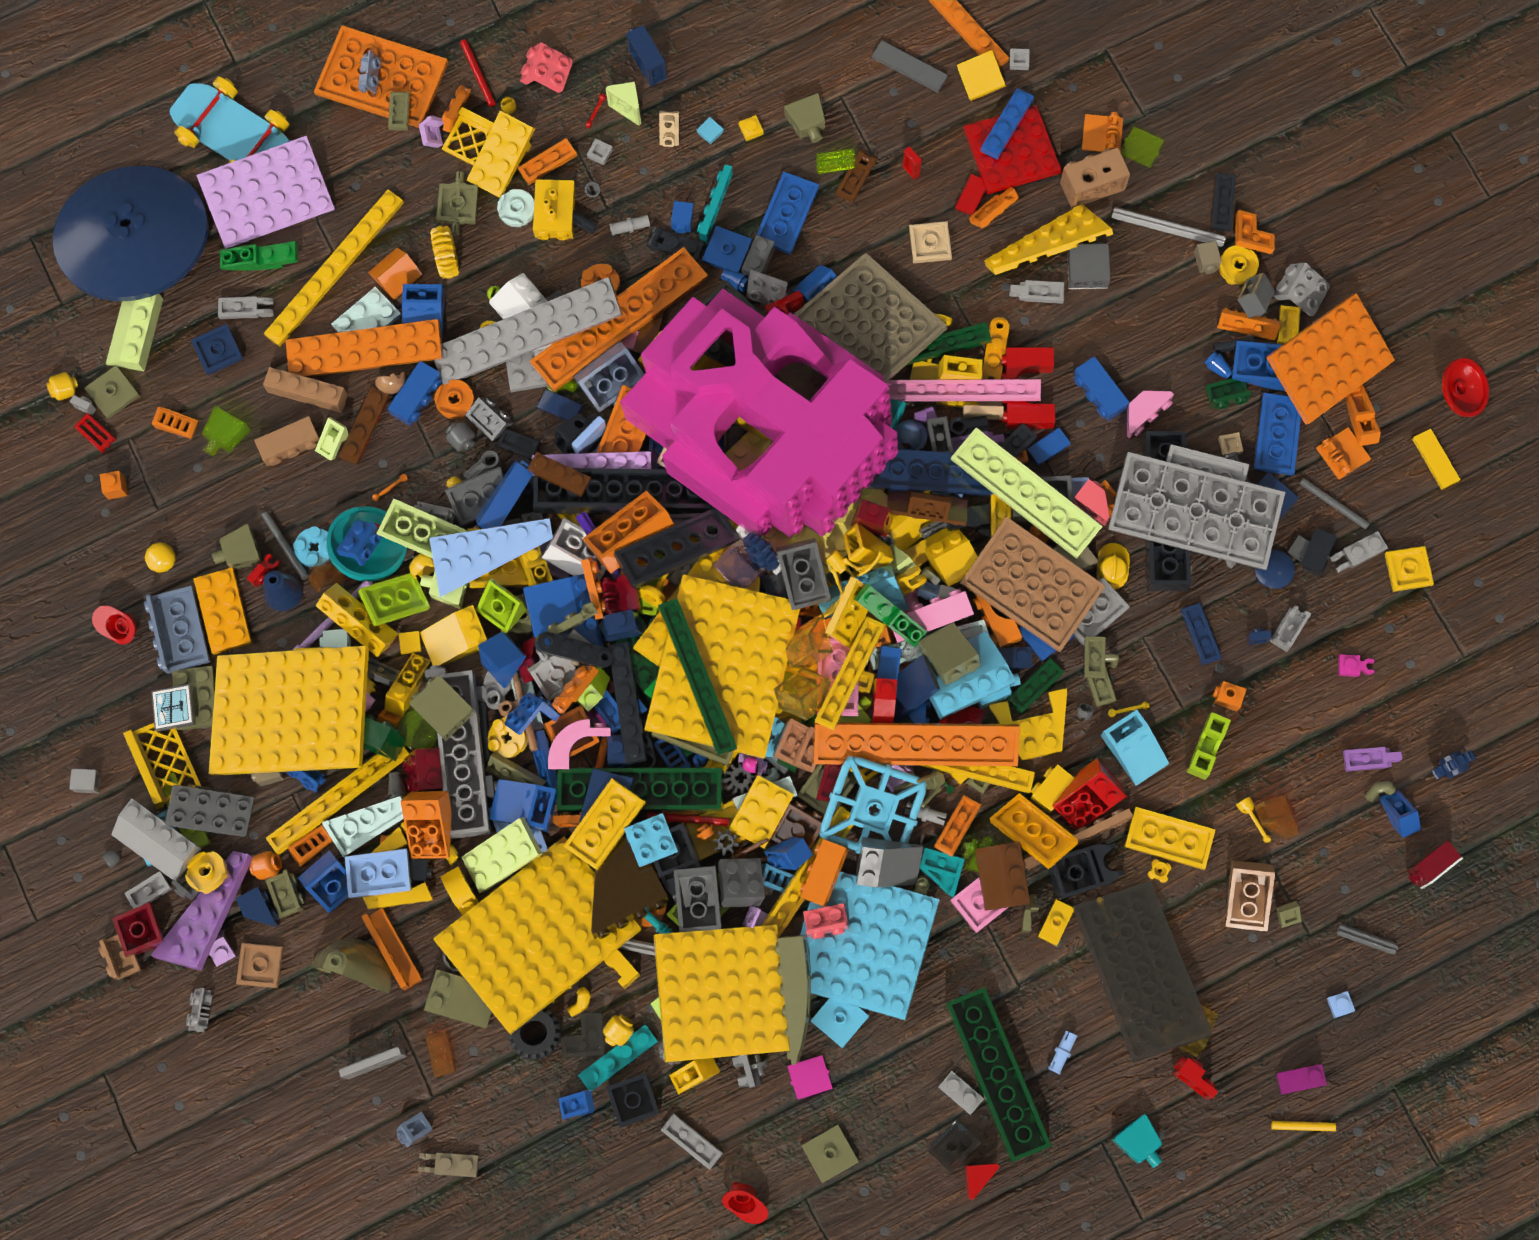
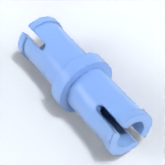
(1062, 1052)

